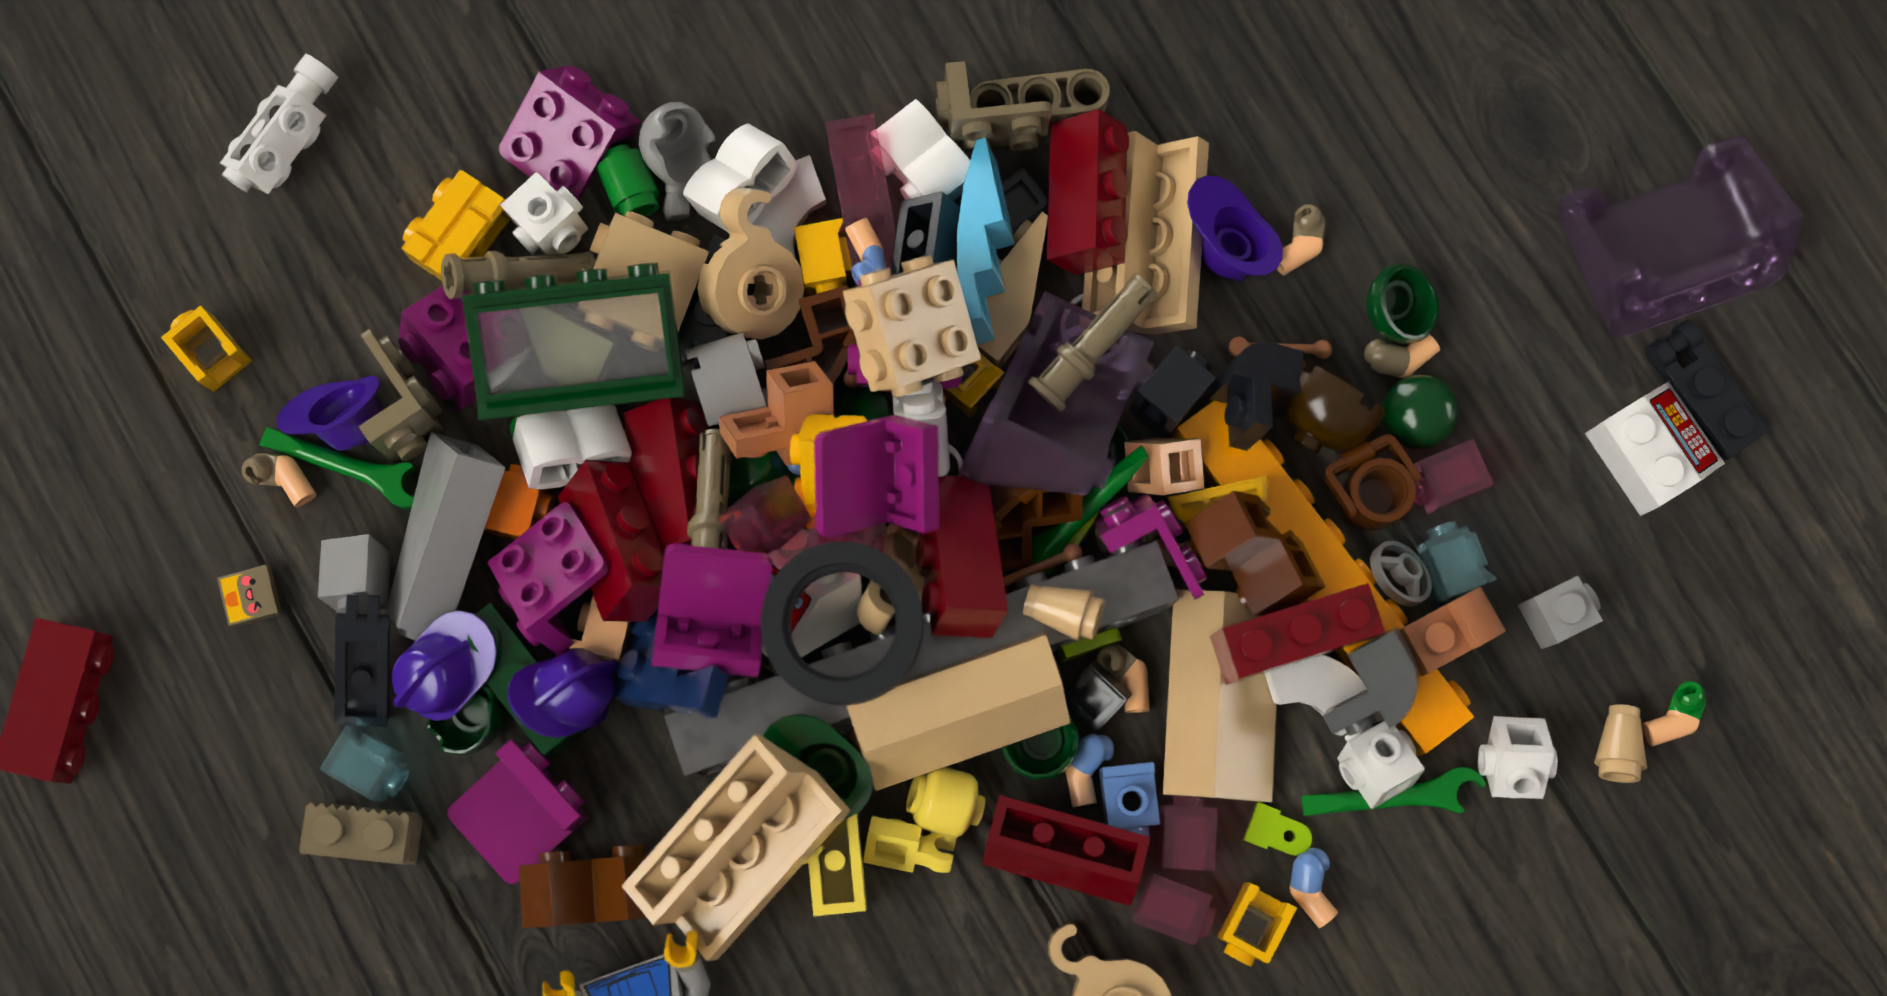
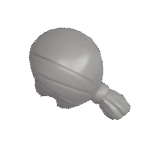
(674, 148)

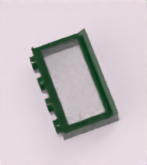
(573, 342)

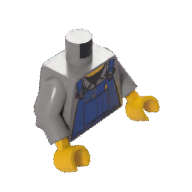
(670, 974)

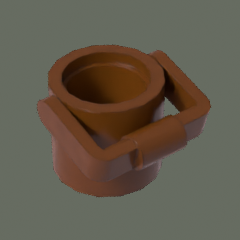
(1377, 490)

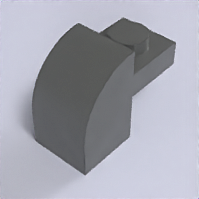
(1391, 684)

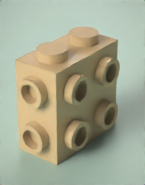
(634, 241)
(911, 325)

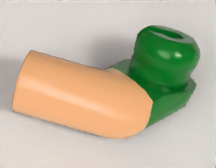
(1681, 717)

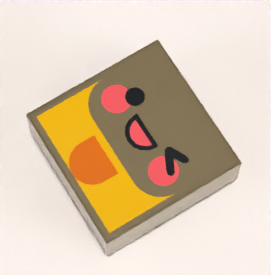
(249, 596)

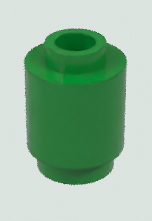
(628, 181)

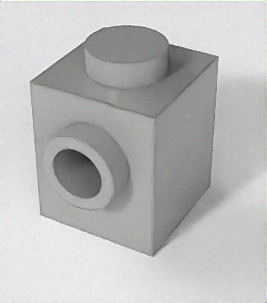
(353, 567)
(1561, 612)

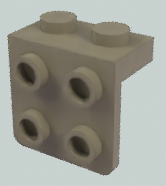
(1011, 125)
(405, 425)

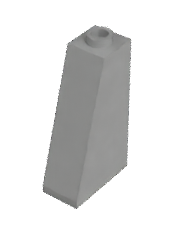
(442, 532)

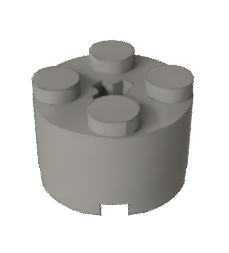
(728, 376)

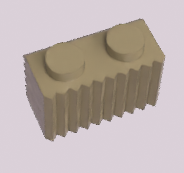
(361, 833)

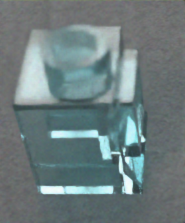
(1454, 561)
(366, 764)

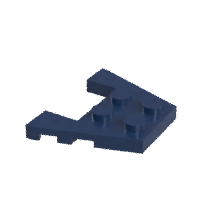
(665, 687)

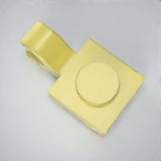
(901, 846)

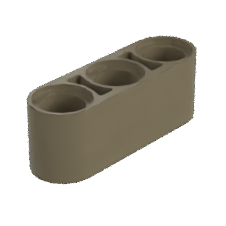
(1054, 87)

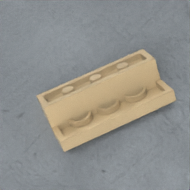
(1161, 236)
(961, 711)
(1215, 732)
(736, 846)

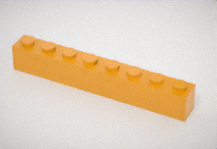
(1439, 704)

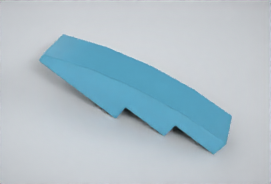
(981, 231)

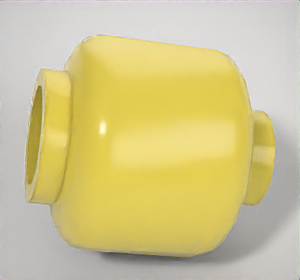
(945, 802)

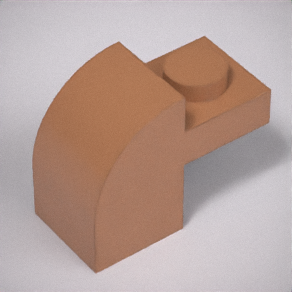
(792, 396)
(1452, 630)

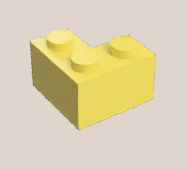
(838, 871)

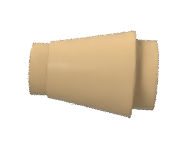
(1065, 610)
(1621, 746)

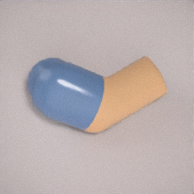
(867, 247)
(1090, 755)
(1307, 884)

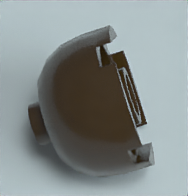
(1330, 413)

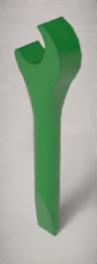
(383, 477)
(1055, 538)
(1437, 792)

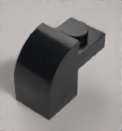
(1256, 389)

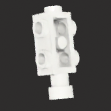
(280, 139)

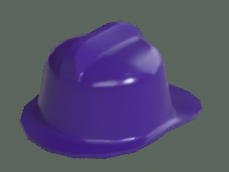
(1232, 231)
(333, 411)
(442, 669)
(563, 693)

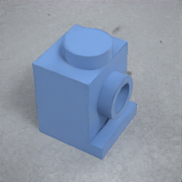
(1116, 782)

